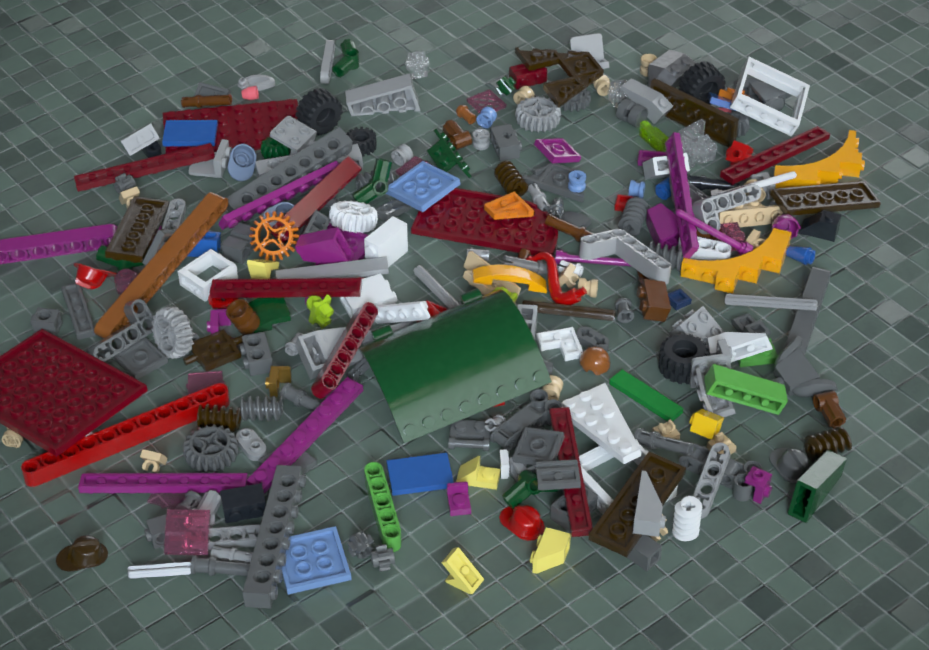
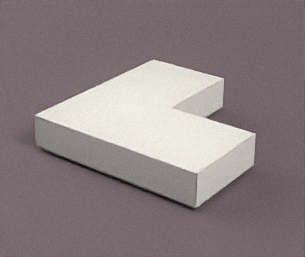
(562, 338)

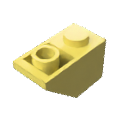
(551, 550)

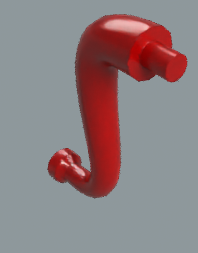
(569, 297)

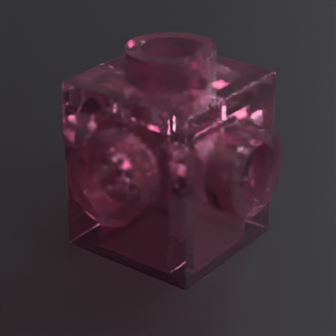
(733, 231)

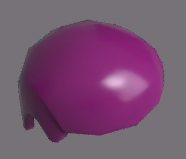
(787, 223)

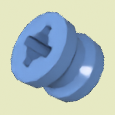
(486, 117)
(577, 181)
(637, 189)

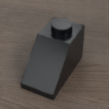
(822, 225)

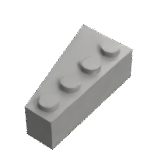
(383, 96)

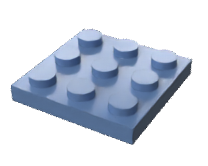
(422, 186)
(315, 561)

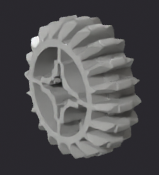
(537, 114)
(172, 332)

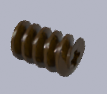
(510, 178)
(227, 419)
(830, 440)

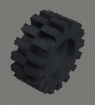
(364, 138)

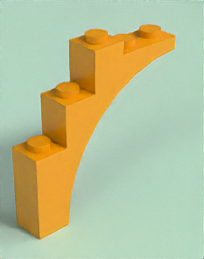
(844, 162)
(746, 267)

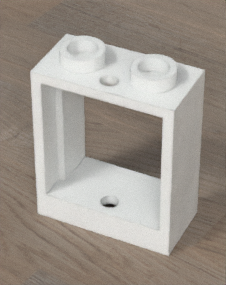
(200, 288)

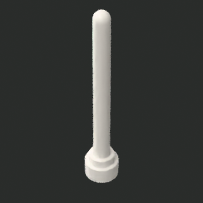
(762, 183)

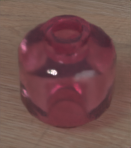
(124, 279)

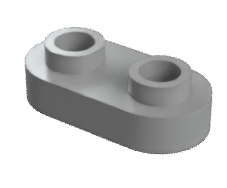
(251, 444)

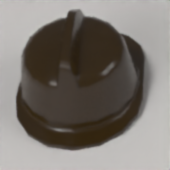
(82, 554)

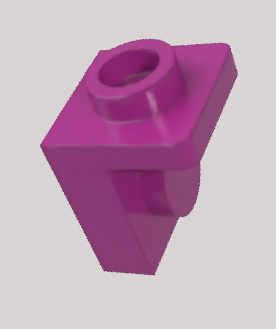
(458, 498)

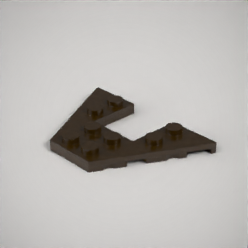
(579, 66)

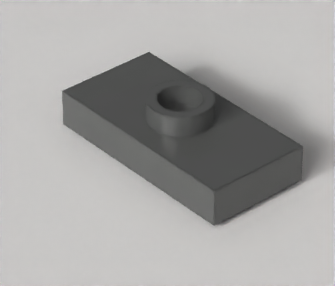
(392, 208)

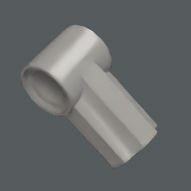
(212, 502)

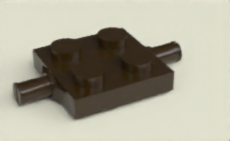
(214, 350)

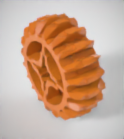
(265, 223)

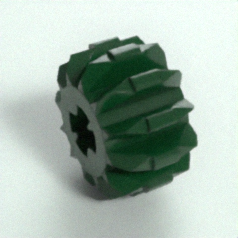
(272, 149)

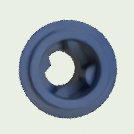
(801, 254)

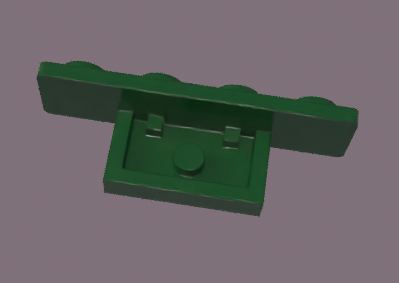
(444, 155)

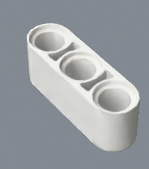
(710, 250)

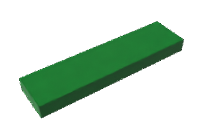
(646, 396)

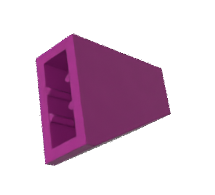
(663, 226)
(324, 247)

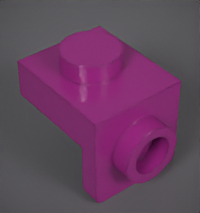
(217, 319)
(761, 481)

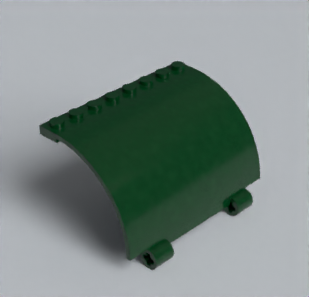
(455, 363)

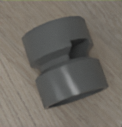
(631, 112)

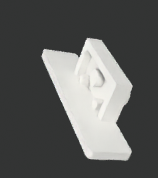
(402, 312)

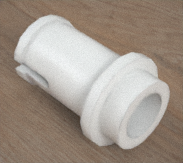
(579, 269)

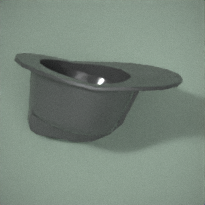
(789, 463)

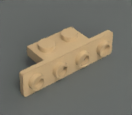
(750, 214)
(474, 261)

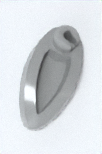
(261, 81)

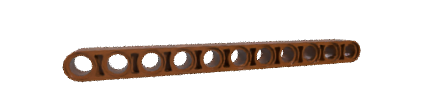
(164, 262)

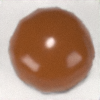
(595, 359)

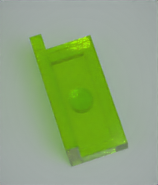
(653, 136)

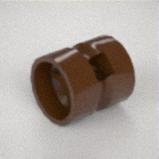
(243, 316)

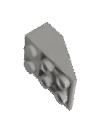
(317, 346)

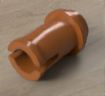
(462, 111)

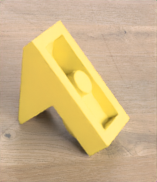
(261, 268)
(478, 475)
(462, 572)

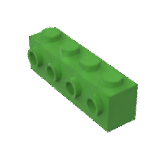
(745, 389)

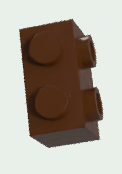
(654, 300)

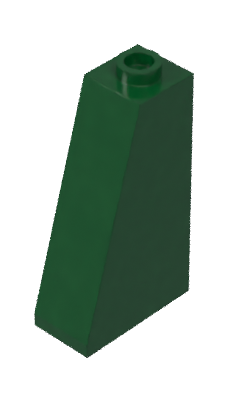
(816, 485)

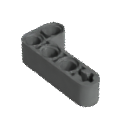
(120, 336)

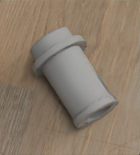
(484, 254)
(290, 347)
(494, 422)

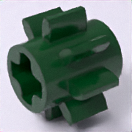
(505, 85)

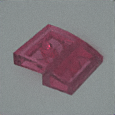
(187, 532)

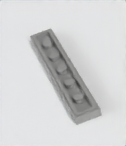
(347, 269)

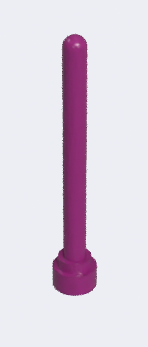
(742, 247)
(560, 255)

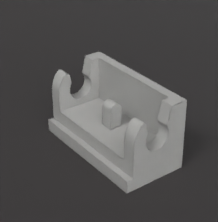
(139, 139)

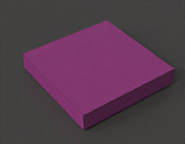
(557, 150)

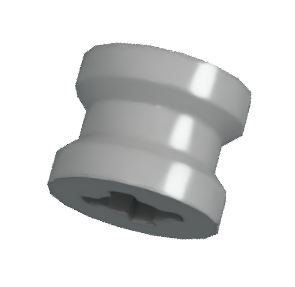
(481, 139)
(402, 154)

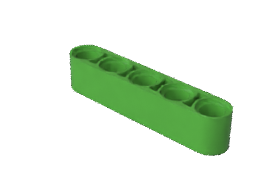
(382, 506)

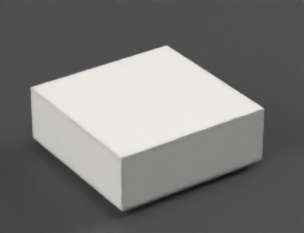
(504, 464)

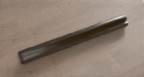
(573, 311)

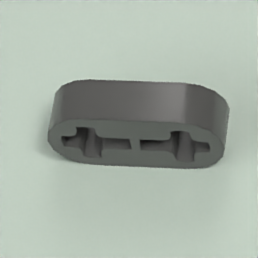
(589, 337)

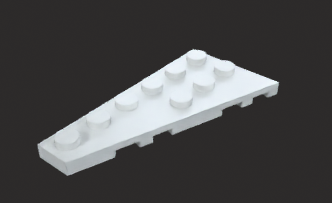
(601, 420)

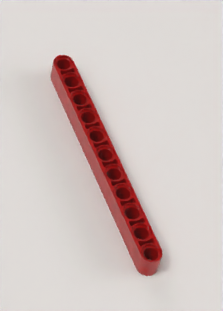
(123, 435)

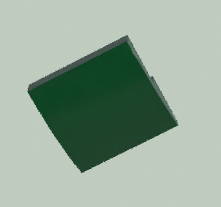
(270, 312)

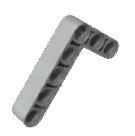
(627, 248)

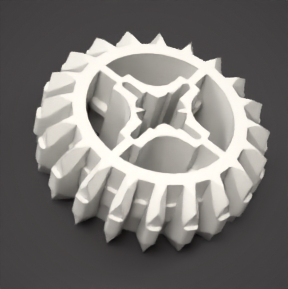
(353, 216)

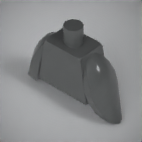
(764, 93)
(798, 374)

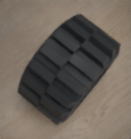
(701, 80)
(319, 111)
(677, 355)

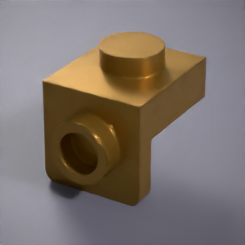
(277, 375)

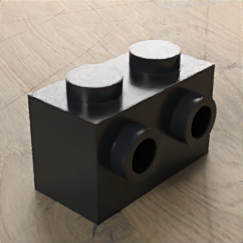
(243, 503)

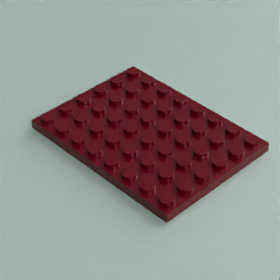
(59, 391)

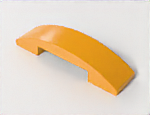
(509, 273)

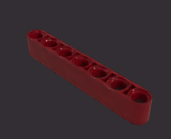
(320, 195)
(344, 350)

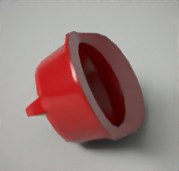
(90, 277)
(523, 522)

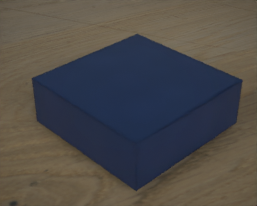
(679, 299)

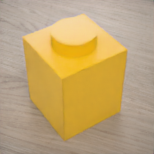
(706, 423)

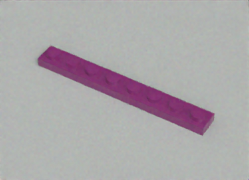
(286, 192)
(681, 194)
(307, 432)
(159, 482)

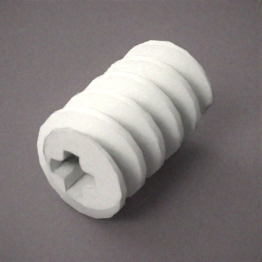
(687, 519)

